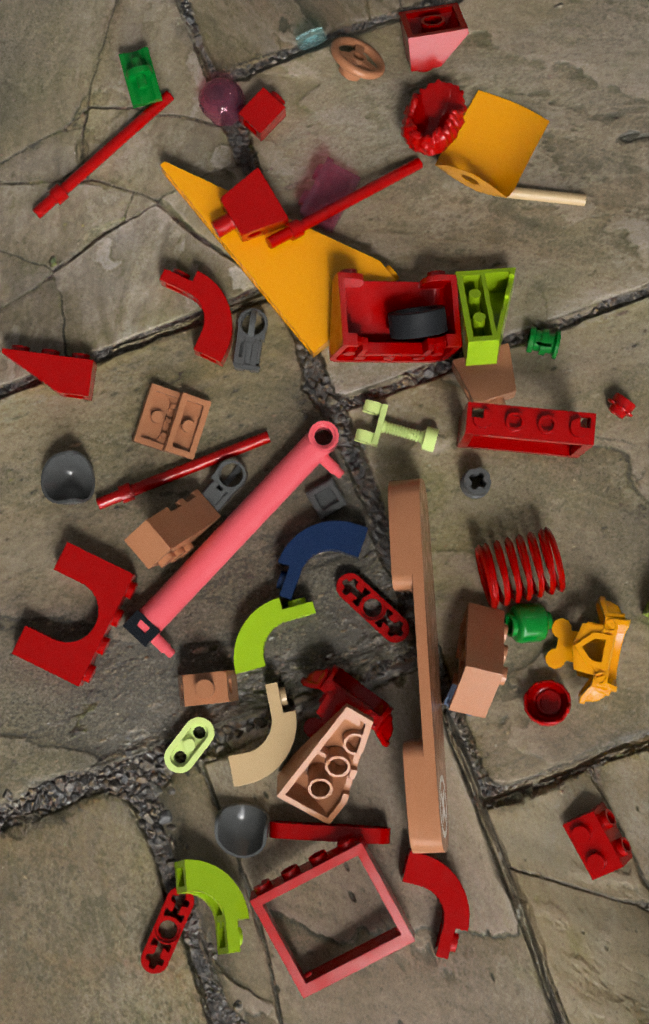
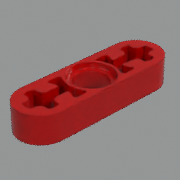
(394, 618)
(151, 947)

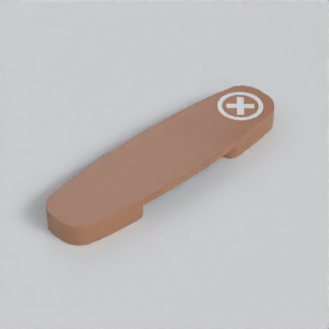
(425, 755)

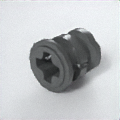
(465, 483)

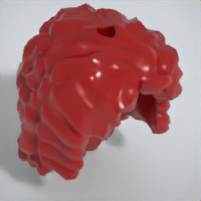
(434, 118)

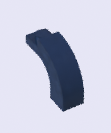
(322, 537)

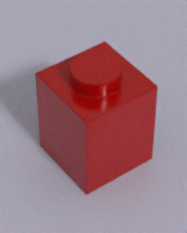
(263, 113)

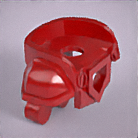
(342, 689)

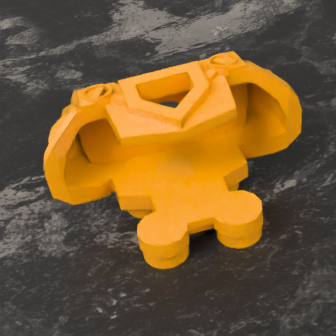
(592, 650)

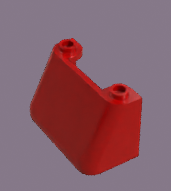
(361, 320)

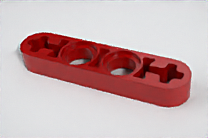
(332, 833)

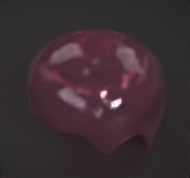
(221, 101)

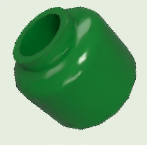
(528, 622)

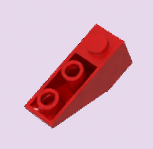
(65, 375)

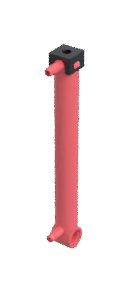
(231, 535)

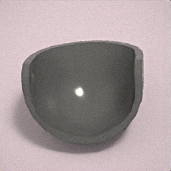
(68, 478)
(242, 829)

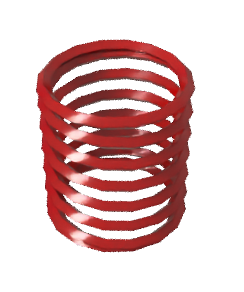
(488, 574)

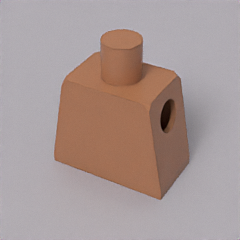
(487, 382)
(208, 688)

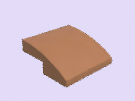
(171, 421)

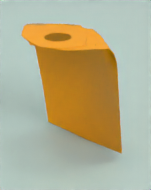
(493, 145)

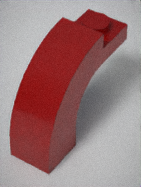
(218, 326)
(437, 877)

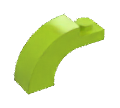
(258, 626)
(221, 896)

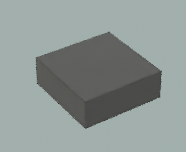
(326, 498)

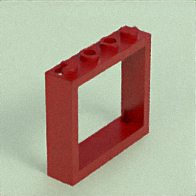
(526, 430)
(353, 959)

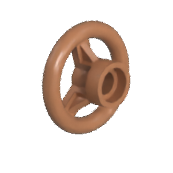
(354, 63)

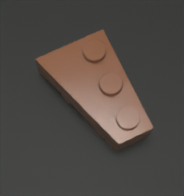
(172, 533)
(480, 660)

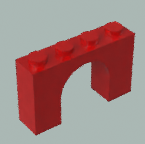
(75, 659)

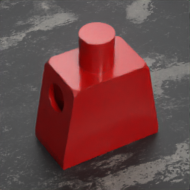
(250, 209)

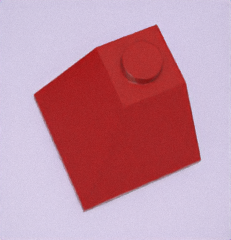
(432, 35)

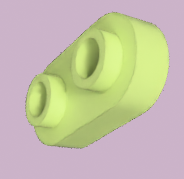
(189, 744)

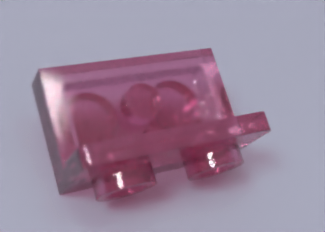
(329, 185)

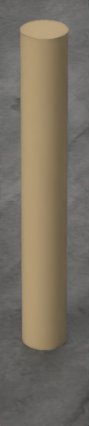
(548, 196)

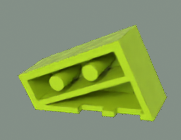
(483, 310)

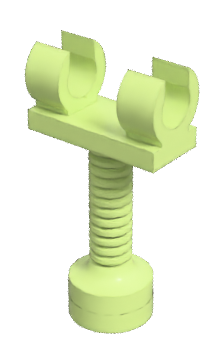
(426, 438)

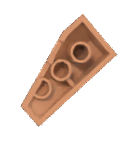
(324, 767)

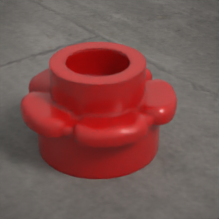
(620, 406)

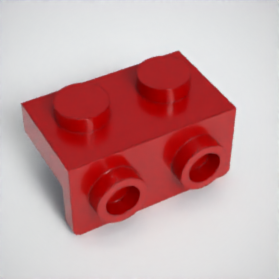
(598, 841)

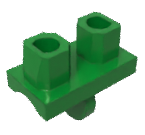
(140, 77)

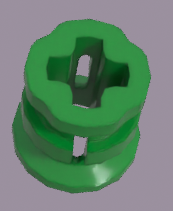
(543, 342)

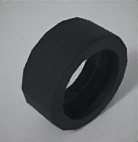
(417, 322)

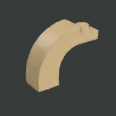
(262, 761)

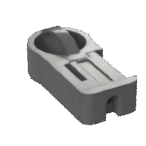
(248, 345)
(218, 491)

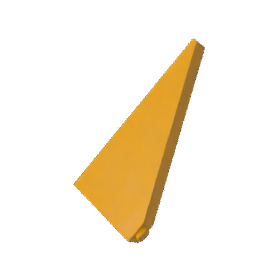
(291, 276)

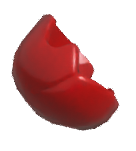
(547, 703)

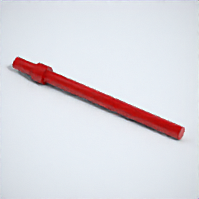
(59, 193)
(297, 228)
(128, 492)

